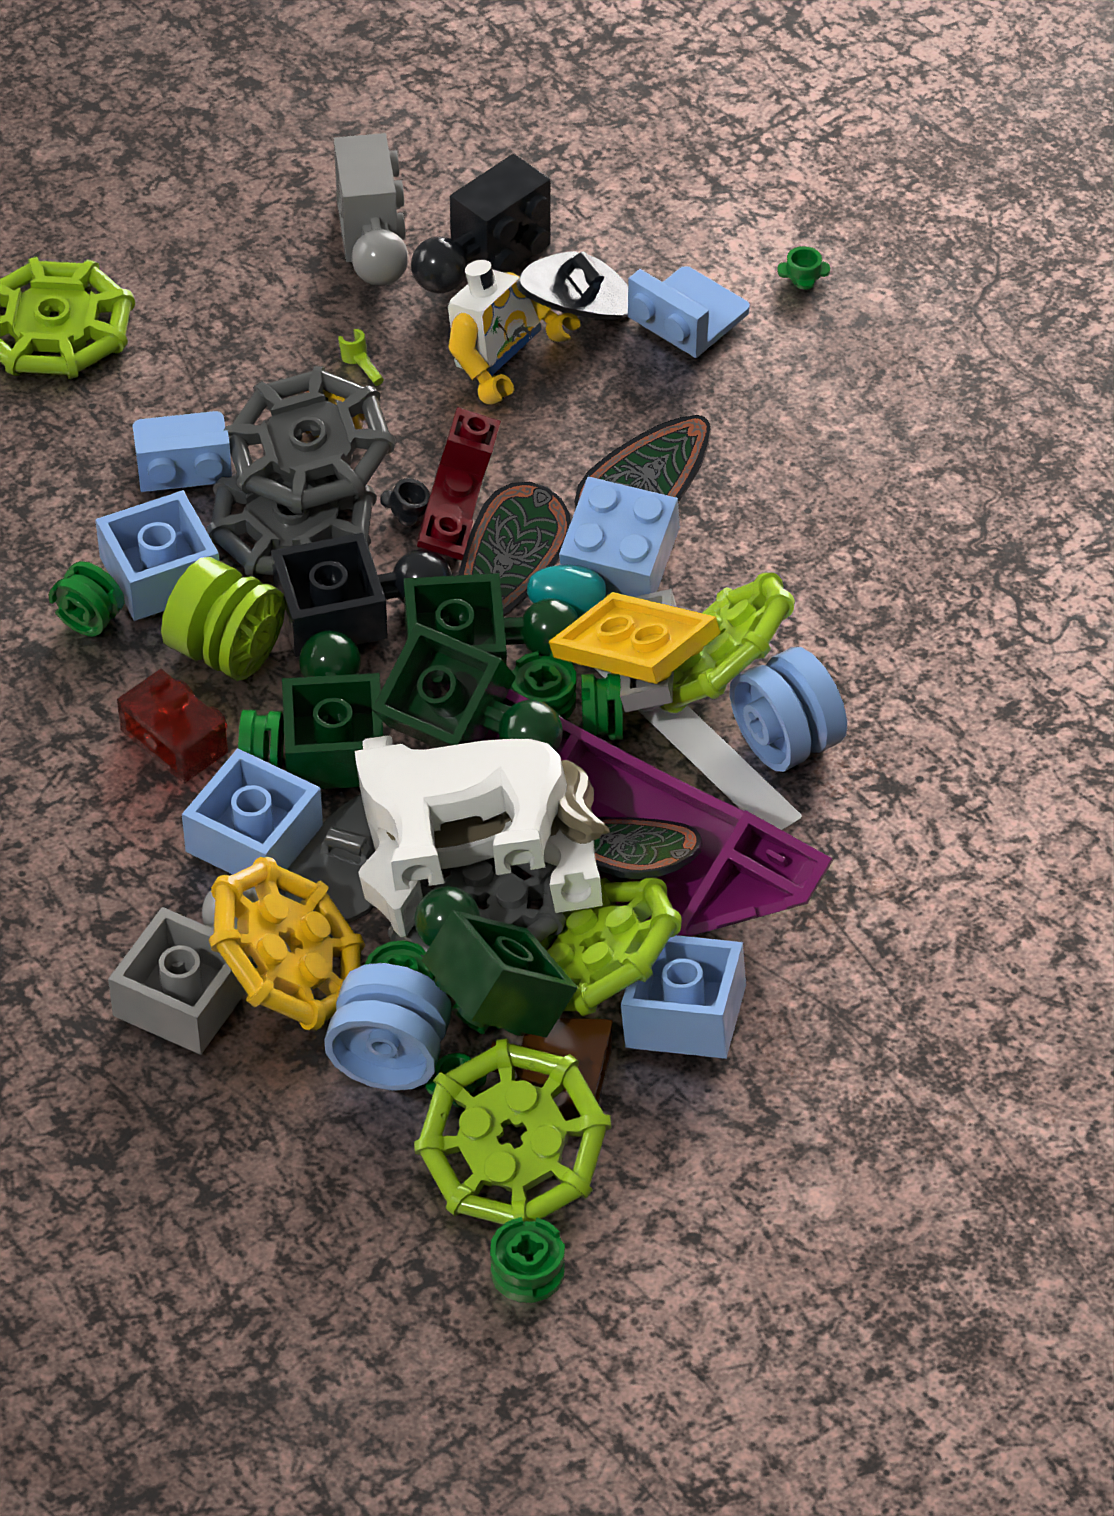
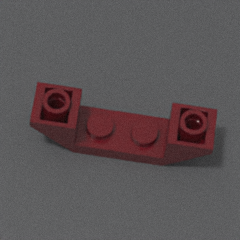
(458, 484)

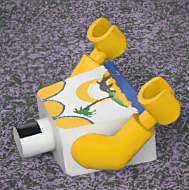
(493, 323)

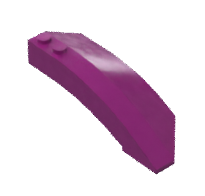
(743, 862)

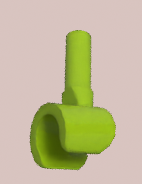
(356, 353)

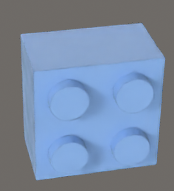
(622, 535)
(151, 549)
(251, 814)
(688, 1000)

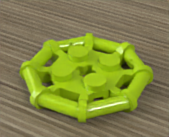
(61, 289)
(747, 625)
(610, 944)
(518, 1105)

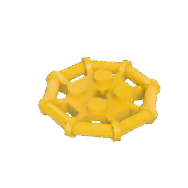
(283, 977)

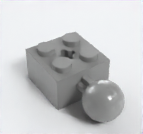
(369, 207)
(176, 981)

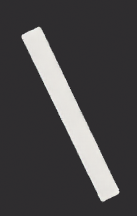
(722, 765)

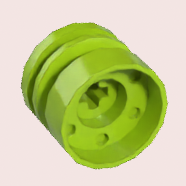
(223, 618)

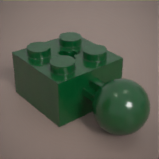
(472, 612)
(473, 699)
(329, 712)
(490, 966)

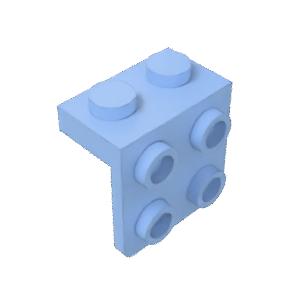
(684, 308)
(181, 450)

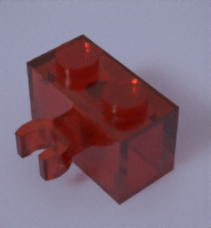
(173, 725)

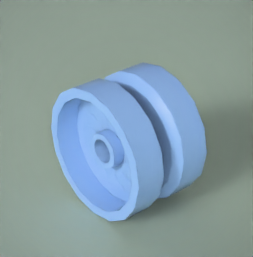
(788, 708)
(388, 1027)

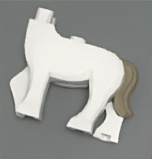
(470, 806)

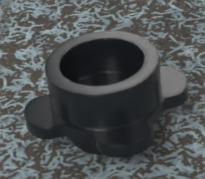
(407, 500)

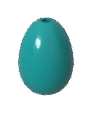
(570, 583)

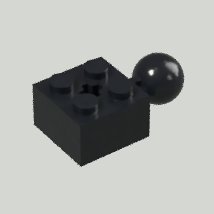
(492, 218)
(338, 588)

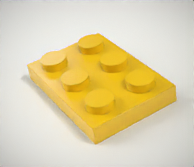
(635, 637)

